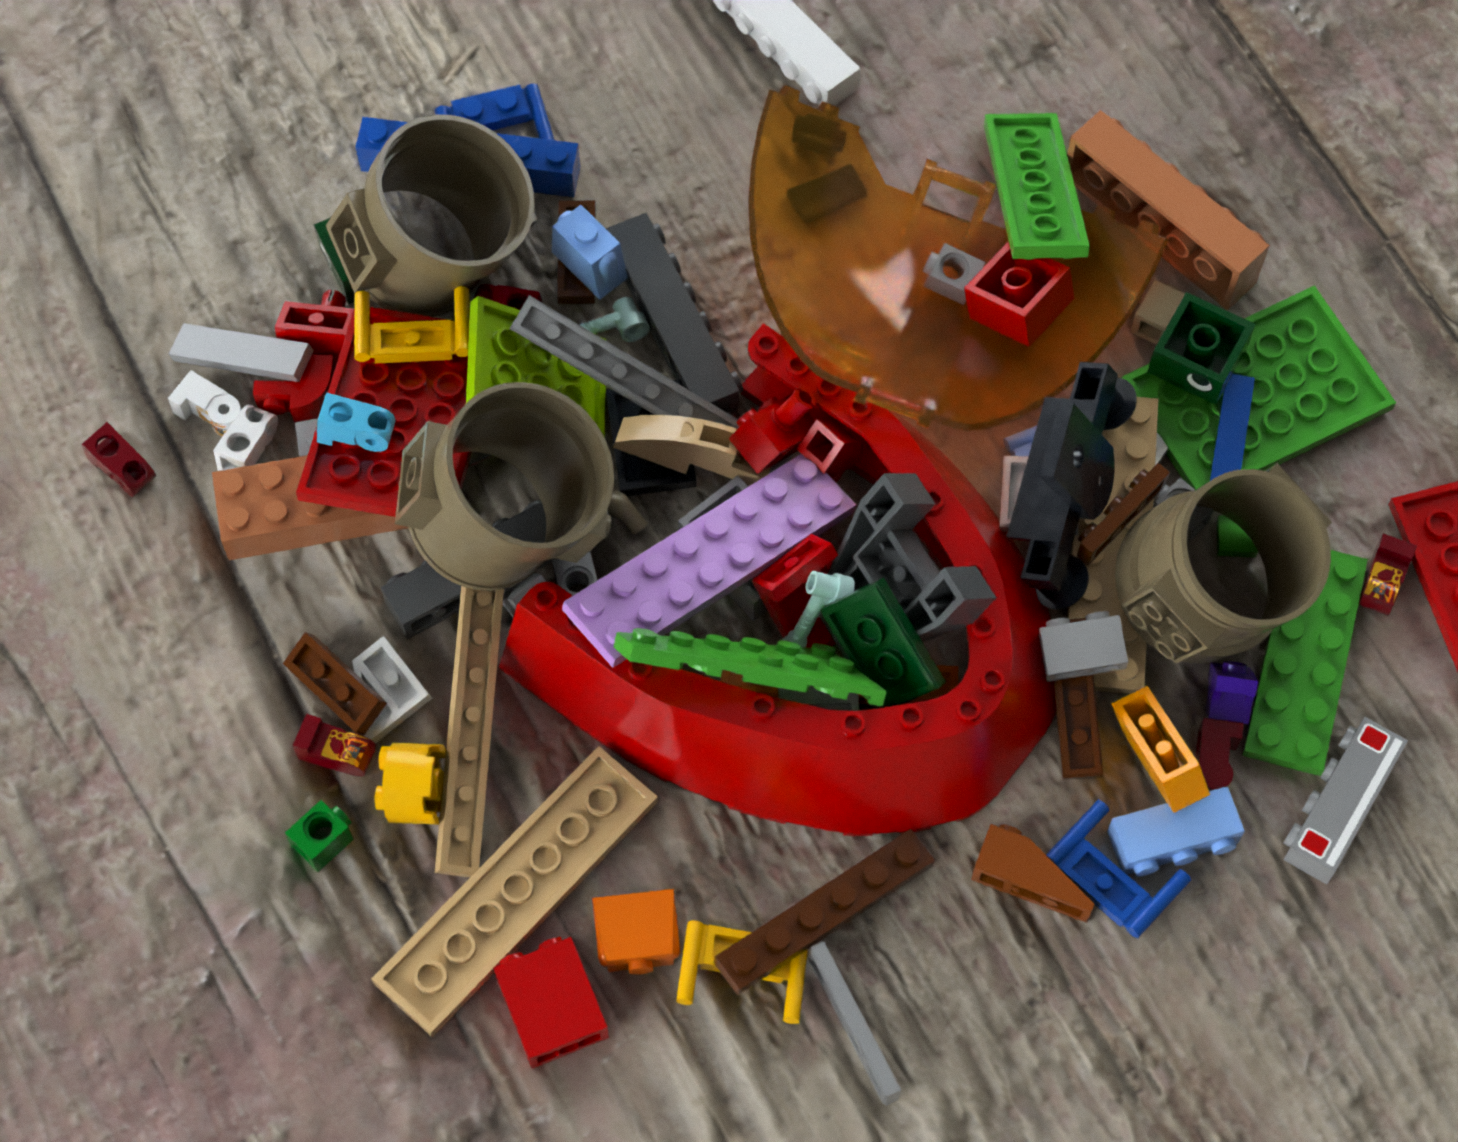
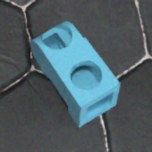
(354, 423)

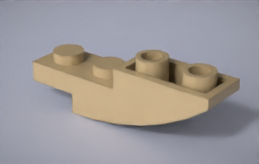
(685, 441)

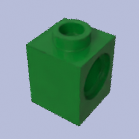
(320, 852)

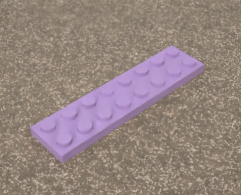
(709, 556)

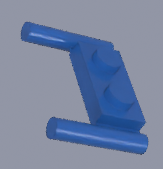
(503, 109)
(1105, 882)

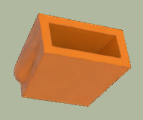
(636, 931)

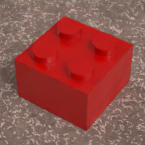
(1019, 295)

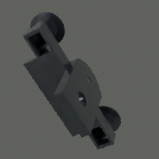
(1068, 479)

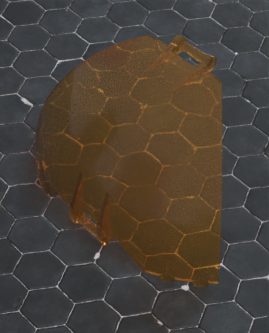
(847, 279)

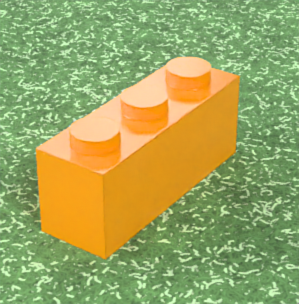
(1161, 749)

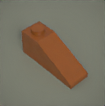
(1023, 870)

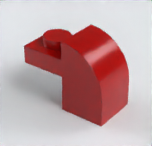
(300, 398)
(830, 447)

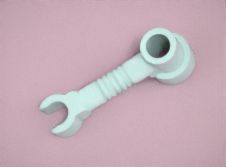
(625, 318)
(824, 590)

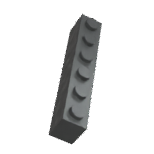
(672, 315)
(426, 597)

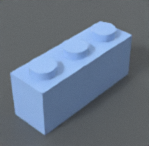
(1160, 837)

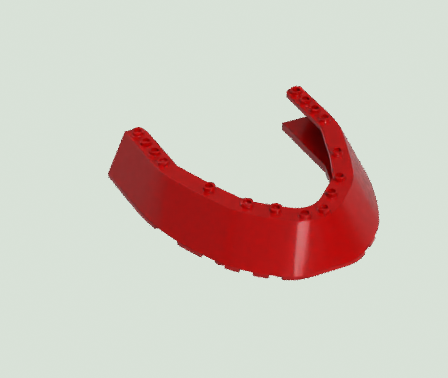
(804, 761)

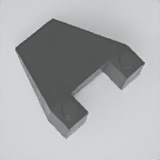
(884, 545)

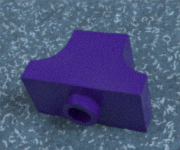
(1230, 691)

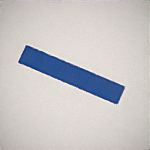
(1232, 425)

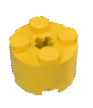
(411, 782)

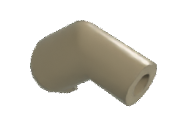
(624, 509)

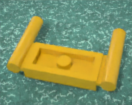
(411, 340)
(707, 941)

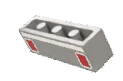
(1345, 799)

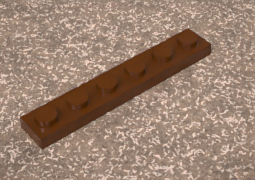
(823, 912)

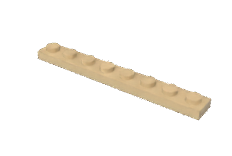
(469, 732)

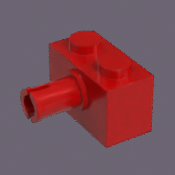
(319, 325)
(774, 429)

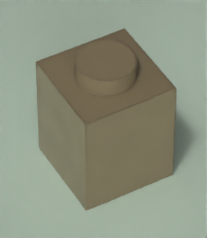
(1156, 311)

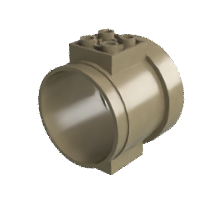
(463, 170)
(545, 440)
(1167, 599)

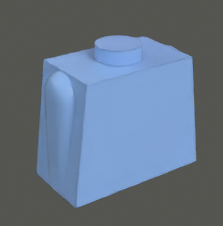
(588, 251)

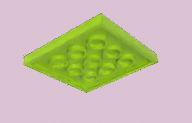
(504, 356)

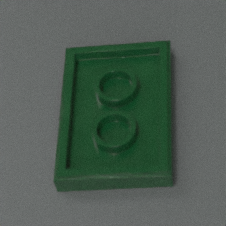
(883, 643)

